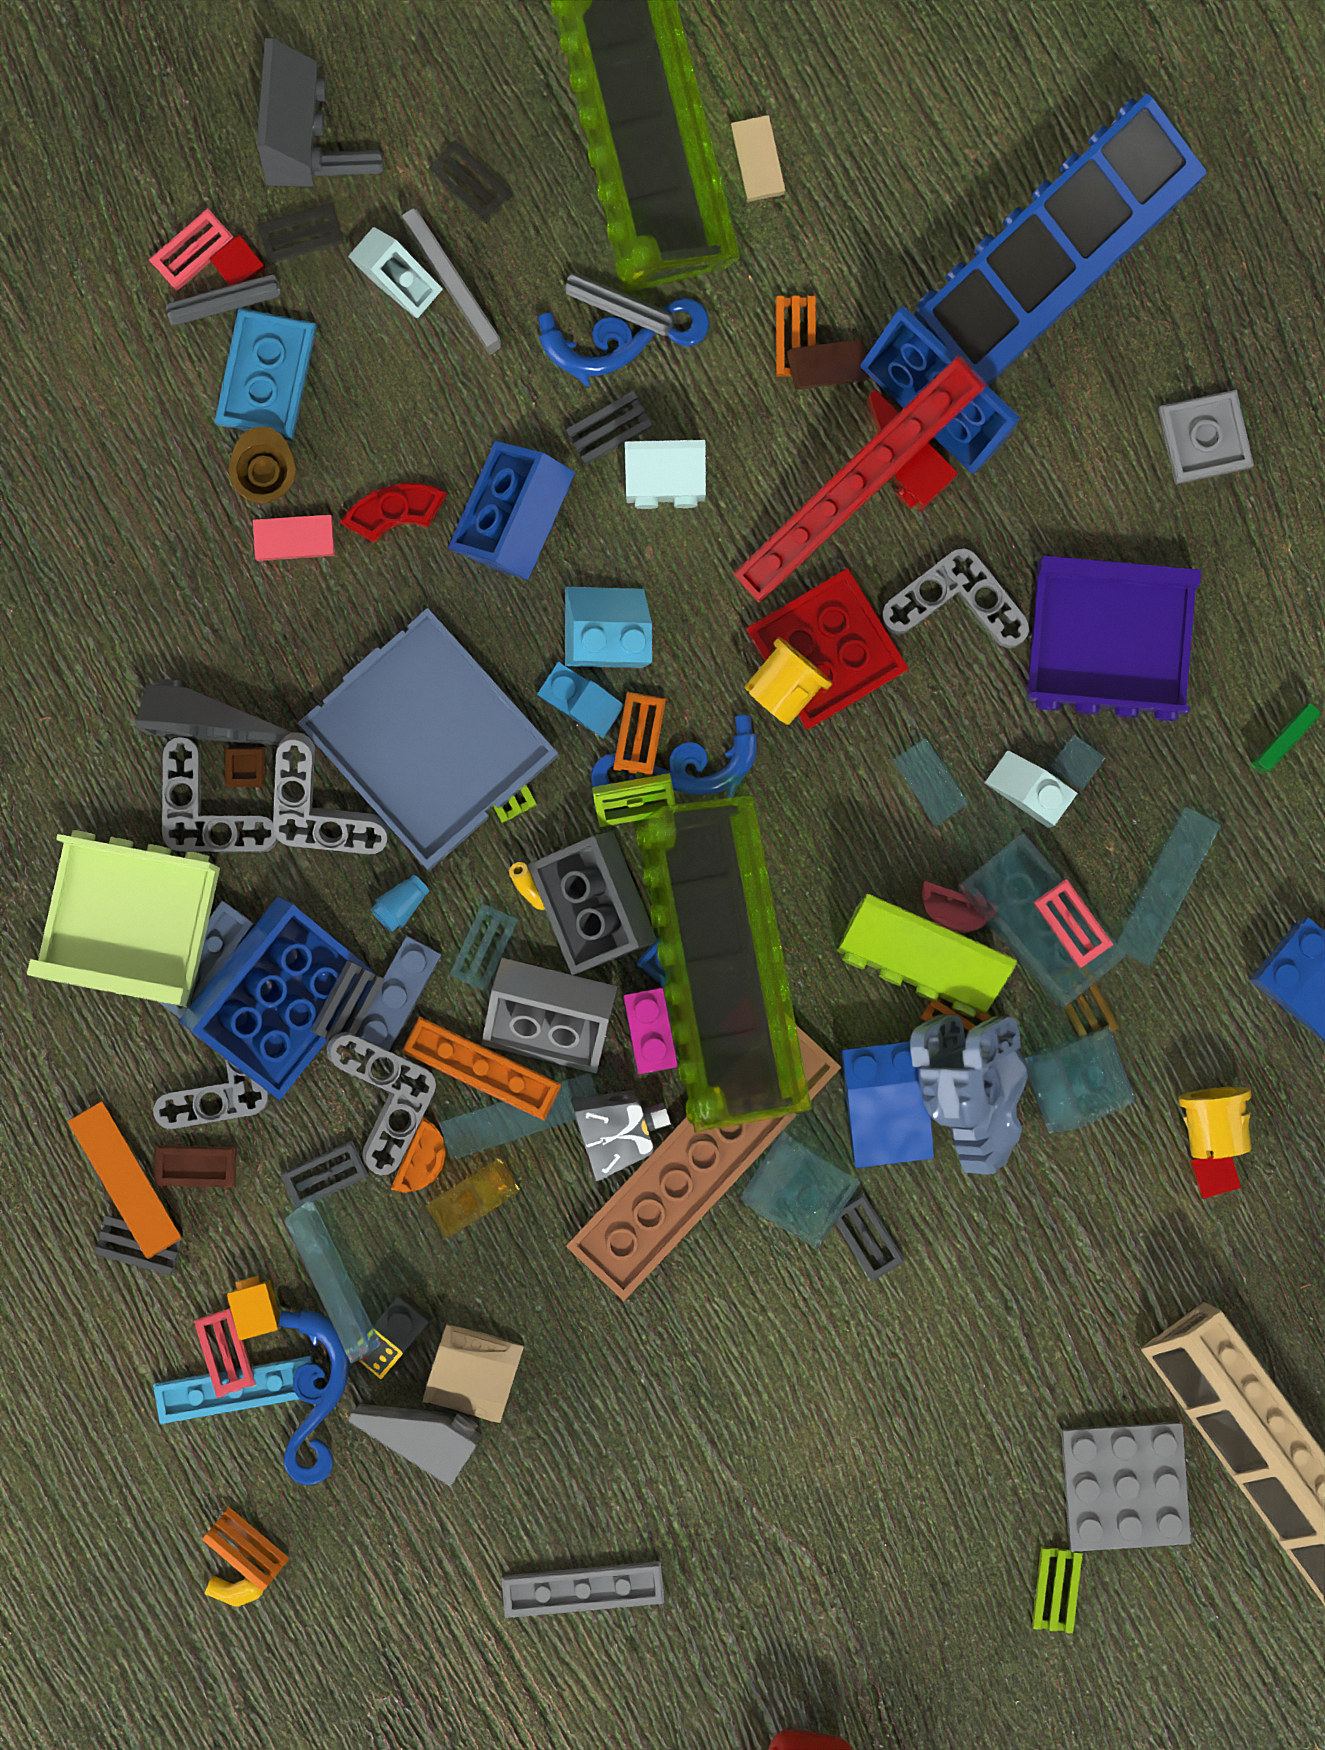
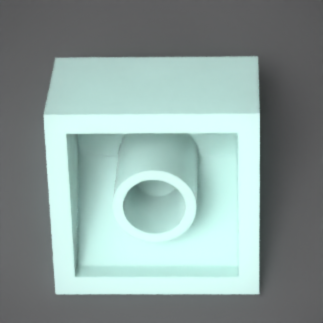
(665, 473)

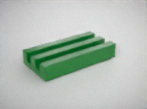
(1286, 739)

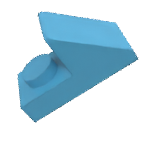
(581, 700)

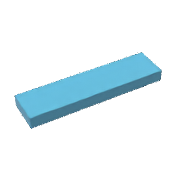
(196, 1395)

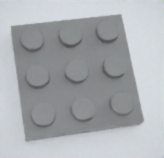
(1125, 1486)

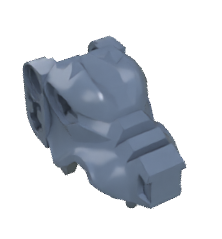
(972, 1085)

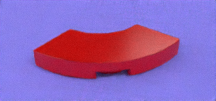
(394, 507)

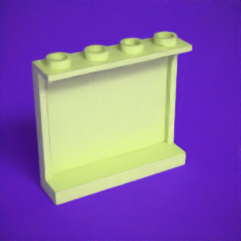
(127, 919)

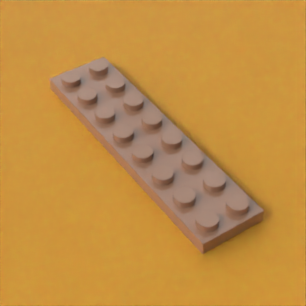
(679, 1188)

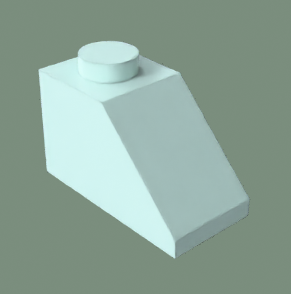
(395, 271)
(1031, 788)

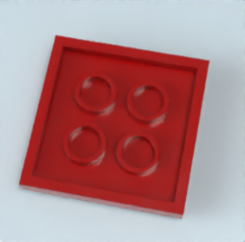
(840, 637)

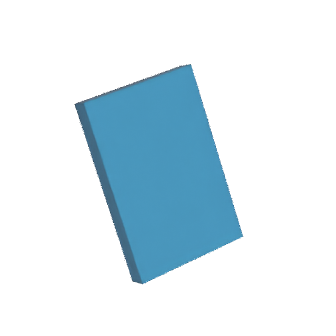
(265, 372)

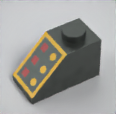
(395, 1332)

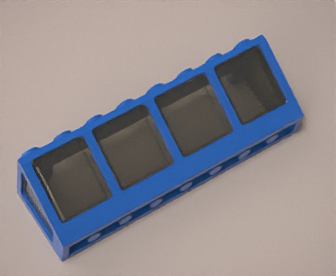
(1062, 239)

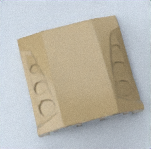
(473, 1373)

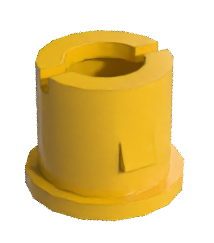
(786, 682)
(1217, 1121)

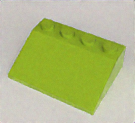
(924, 956)

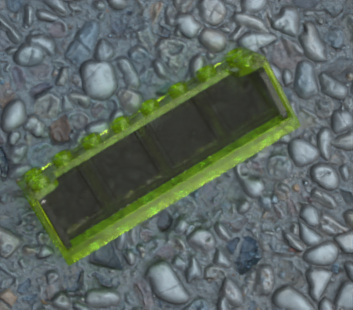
(647, 139)
(722, 963)

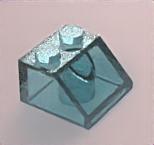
(1079, 1081)
(799, 1190)

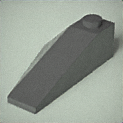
(181, 712)

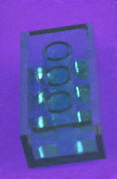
(1004, 897)

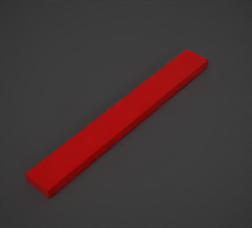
(860, 478)

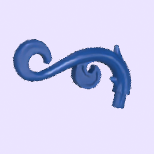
(610, 328)
(728, 779)
(317, 1328)

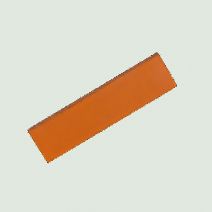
(482, 1068)
(125, 1180)

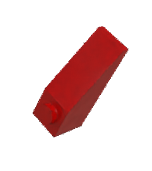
(924, 474)

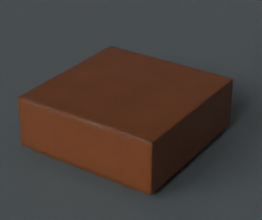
(245, 767)

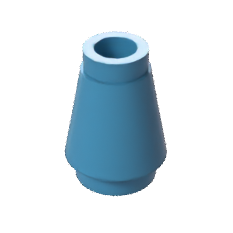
(399, 903)

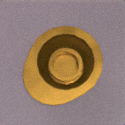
(262, 465)

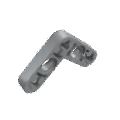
(952, 585)
(301, 808)
(191, 813)
(229, 1094)
(399, 1097)

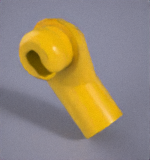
(525, 884)
(233, 1594)

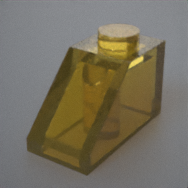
(472, 1198)

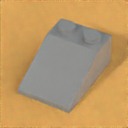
(424, 1437)

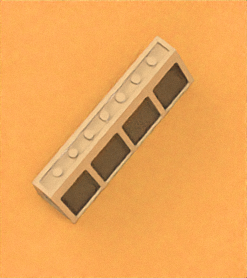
(1248, 1431)

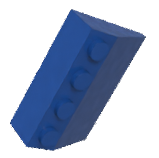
(912, 357)
(269, 996)

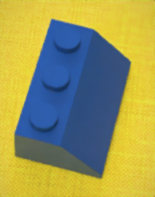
(512, 509)

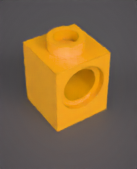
(254, 1308)

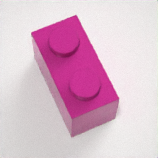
(650, 1031)

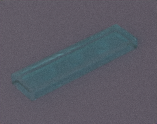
(1167, 885)
(506, 1123)
(332, 1282)

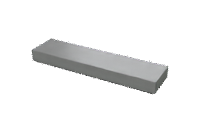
(452, 281)
(582, 1589)

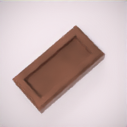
(827, 364)
(195, 1166)

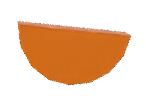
(422, 1159)

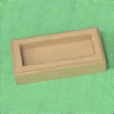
(757, 158)

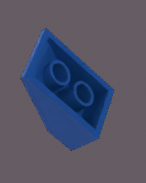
(1296, 975)
(885, 1105)

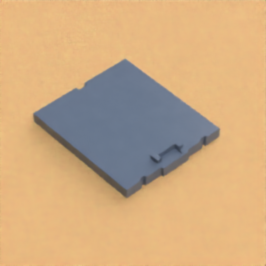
(428, 738)

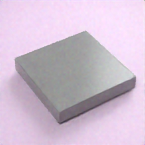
(1205, 437)

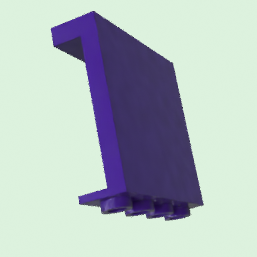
(1112, 637)

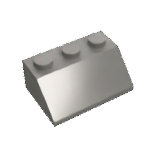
(548, 1015)

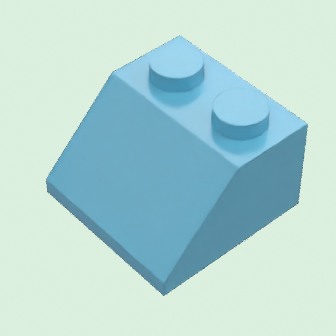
(607, 627)

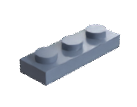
(223, 935)
(398, 993)

